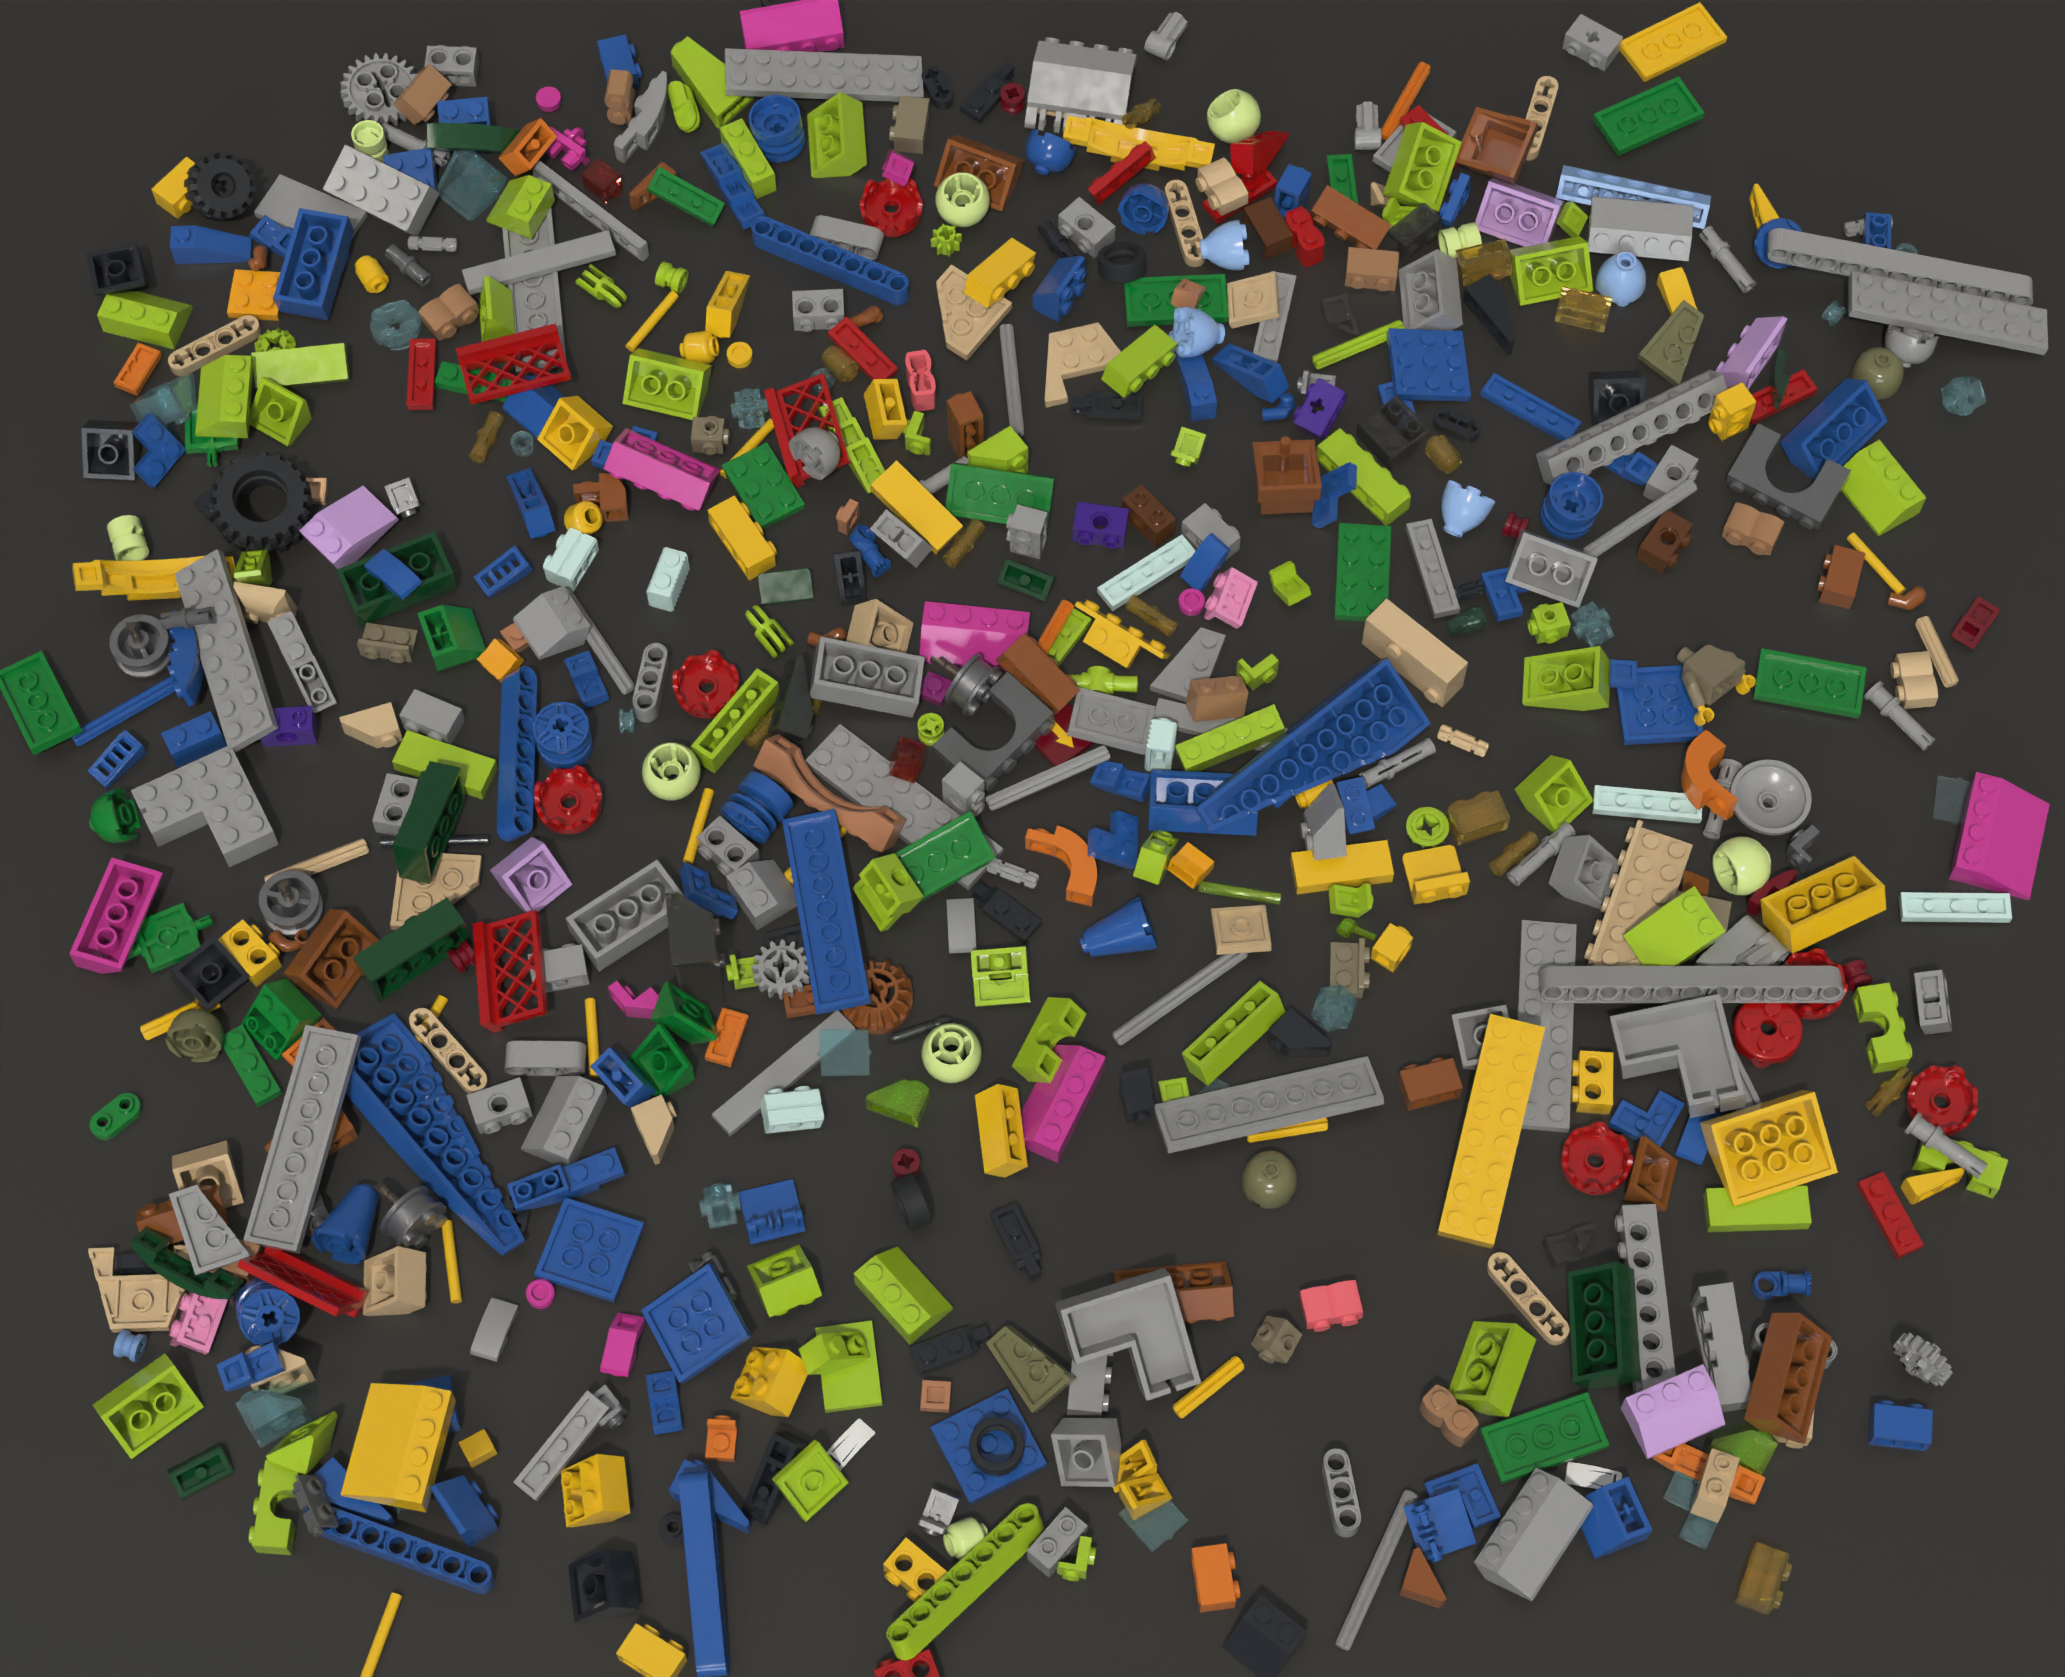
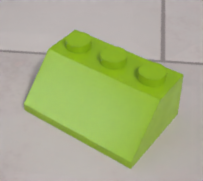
(837, 137)
(1422, 166)
(1546, 267)
(144, 317)
(666, 384)
(225, 397)
(1881, 489)
(901, 1293)
(1492, 1367)
(148, 1406)

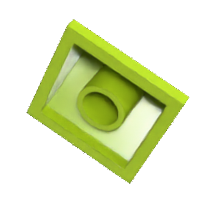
(495, 310)
(279, 412)
(305, 1445)

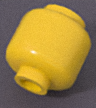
(700, 347)
(583, 517)

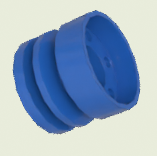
(777, 128)
(1571, 506)
(563, 748)
(757, 807)
(260, 1298)

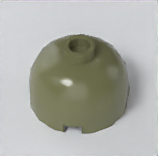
(1881, 370)
(195, 1035)
(1269, 1179)

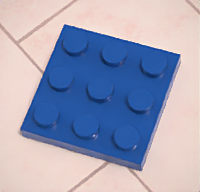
(1428, 365)
(1657, 708)
(589, 1250)
(696, 1323)
(996, 1446)

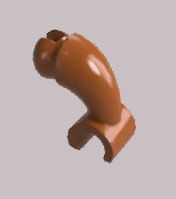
(285, 945)

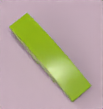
(861, 452)

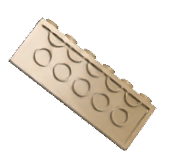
(1644, 885)

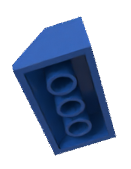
(1835, 428)
(1179, 792)

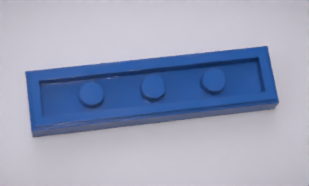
(1530, 408)

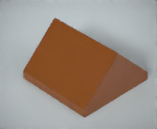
(1650, 1175)

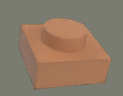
(847, 516)
(514, 638)
(935, 1396)

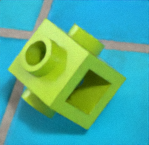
(1549, 623)

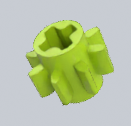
(946, 240)

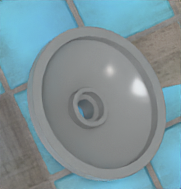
(1777, 785)

